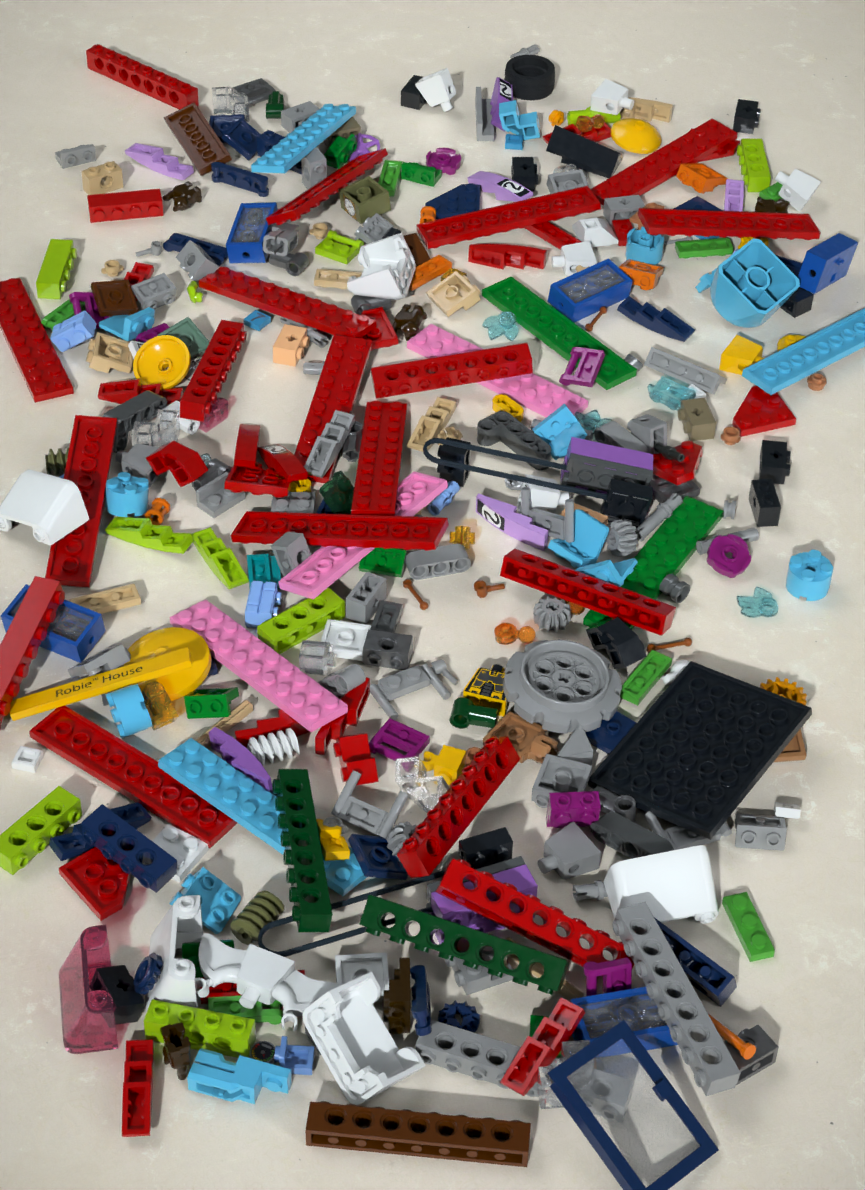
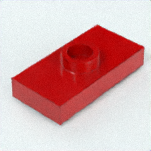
(621, 229)

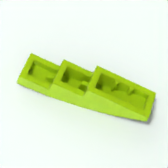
(145, 534)
(219, 558)

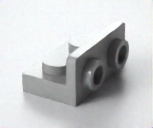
(76, 156)
(373, 229)
(154, 292)
(215, 499)
(760, 832)

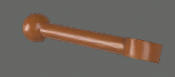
(589, 327)
(408, 584)
(687, 642)

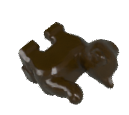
(183, 196)
(771, 206)
(409, 321)
(176, 1048)

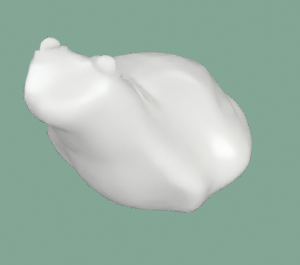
(675, 670)

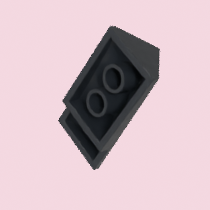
(583, 152)

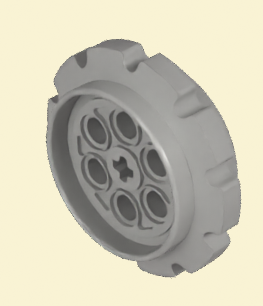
(562, 686)

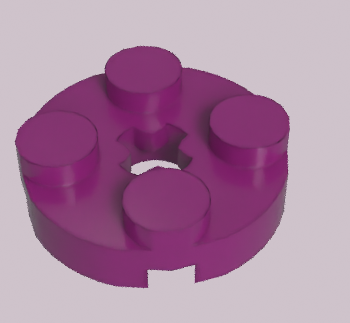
(444, 159)
(724, 565)

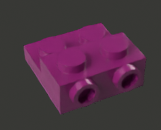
(573, 807)

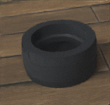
(530, 77)

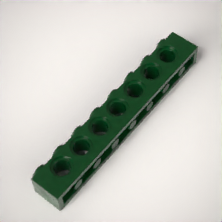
(302, 851)
(378, 908)

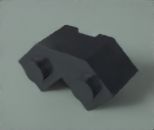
(618, 640)

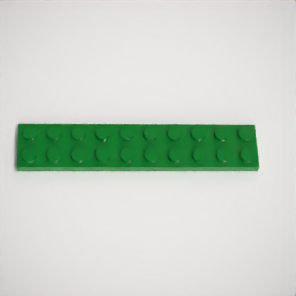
(555, 329)
(667, 550)

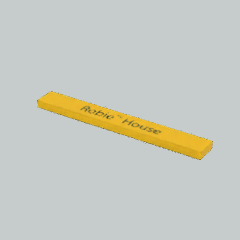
(100, 683)

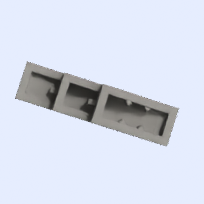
(329, 444)

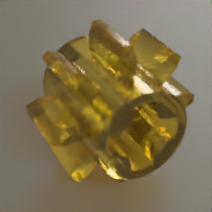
(463, 536)

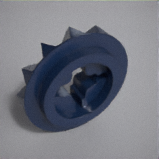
(147, 973)
(470, 1017)

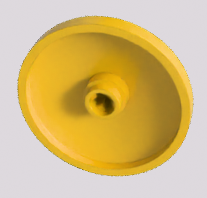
(168, 640)

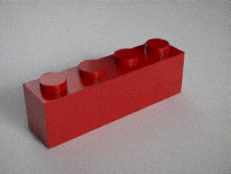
(125, 205)

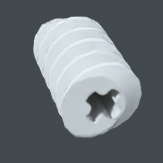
(274, 745)

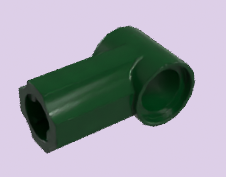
(274, 105)
(466, 713)

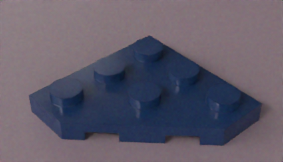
(457, 201)

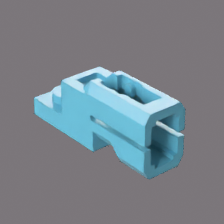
(235, 1080)

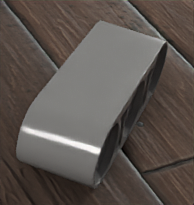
(616, 435)
(438, 562)
(344, 680)

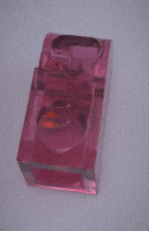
(218, 414)

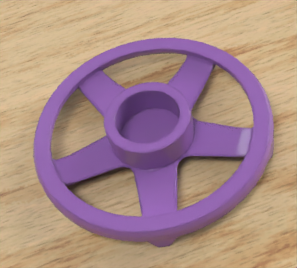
(362, 148)

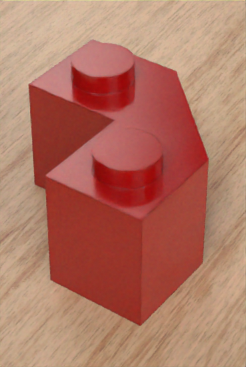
(182, 462)
(356, 756)

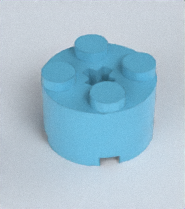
(644, 246)
(126, 495)
(809, 575)
(129, 710)

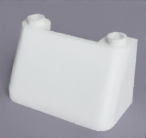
(386, 269)
(45, 503)
(670, 882)
(177, 976)
(357, 1040)

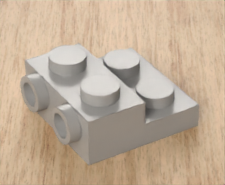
(566, 180)
(294, 503)
(101, 662)
(559, 776)
(473, 979)

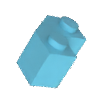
(523, 124)

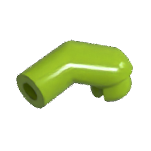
(193, 294)

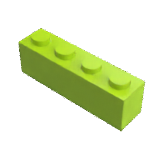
(56, 269)

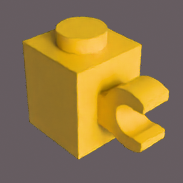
(446, 764)

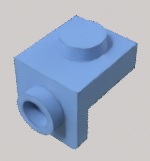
(295, 1057)

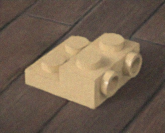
(454, 293)
(108, 353)

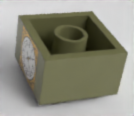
(364, 199)

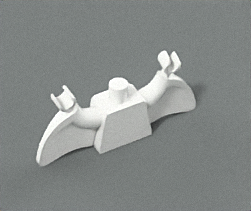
(258, 977)

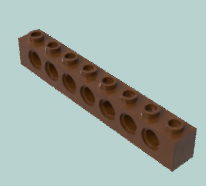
(405, 1141)

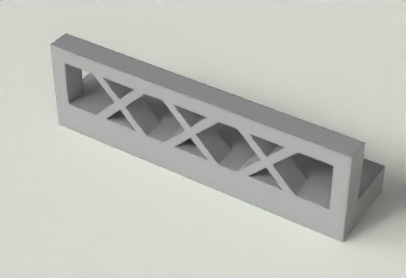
(484, 129)
(684, 370)

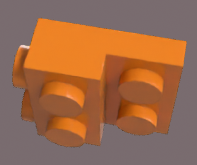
(700, 177)
(642, 273)

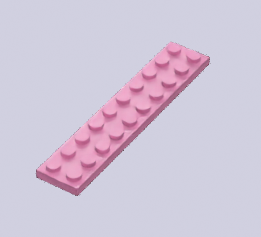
(525, 389)
(332, 562)
(261, 666)

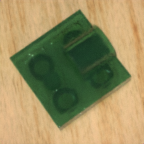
(338, 494)

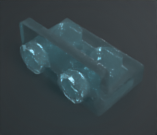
(670, 393)

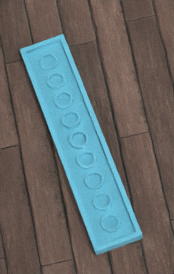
(303, 139)
(808, 354)
(245, 803)

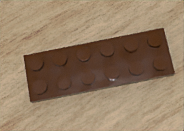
(197, 138)

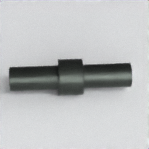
(669, 452)

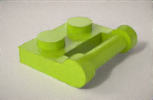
(337, 251)

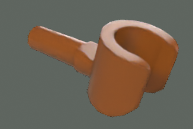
(482, 589)

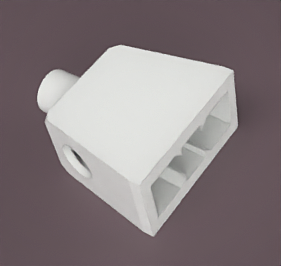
(437, 89)
(610, 98)
(797, 188)
(574, 255)
(543, 497)

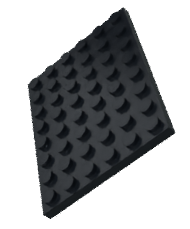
(701, 748)

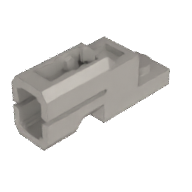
(281, 239)

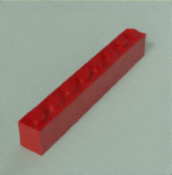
(25, 636)

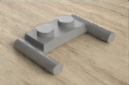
(557, 525)
(405, 683)
(365, 815)
(681, 837)

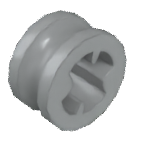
(729, 509)

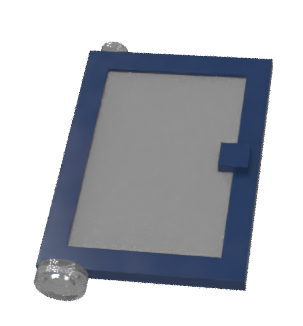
(630, 1112)

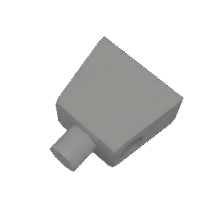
(649, 431)
(136, 462)
(569, 853)

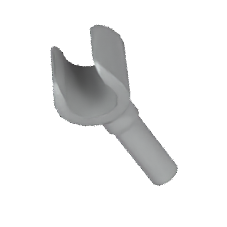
(155, 249)
(440, 667)

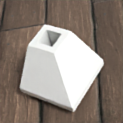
(596, 231)

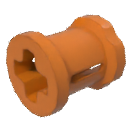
(428, 214)
(157, 511)

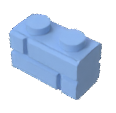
(73, 331)
(262, 603)

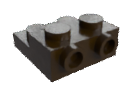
(398, 999)

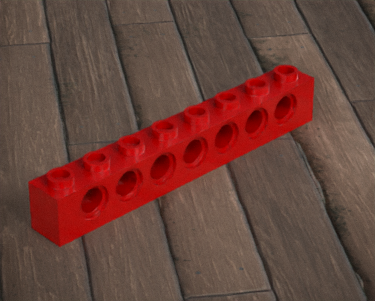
(141, 77)
(212, 370)
(451, 370)
(588, 591)
(458, 807)
(522, 923)

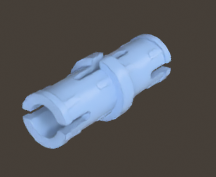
(443, 499)

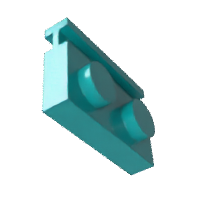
(263, 568)

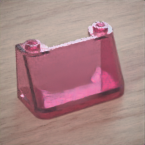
(87, 1014)

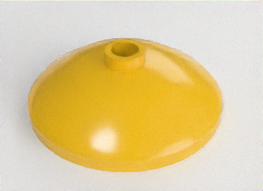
(636, 136)
(159, 354)

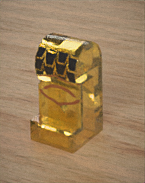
(159, 704)

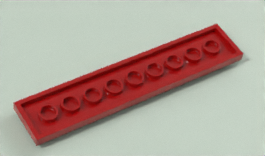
(666, 161)
(326, 187)
(508, 217)
(728, 223)
(287, 303)
(31, 344)
(334, 391)
(379, 459)
(88, 467)
(343, 529)
(130, 773)

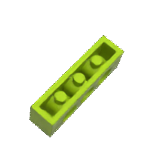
(753, 165)
(301, 621)
(36, 828)
(204, 1028)

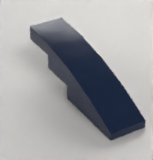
(654, 320)
(73, 845)

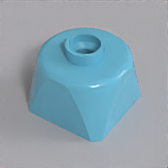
(751, 285)

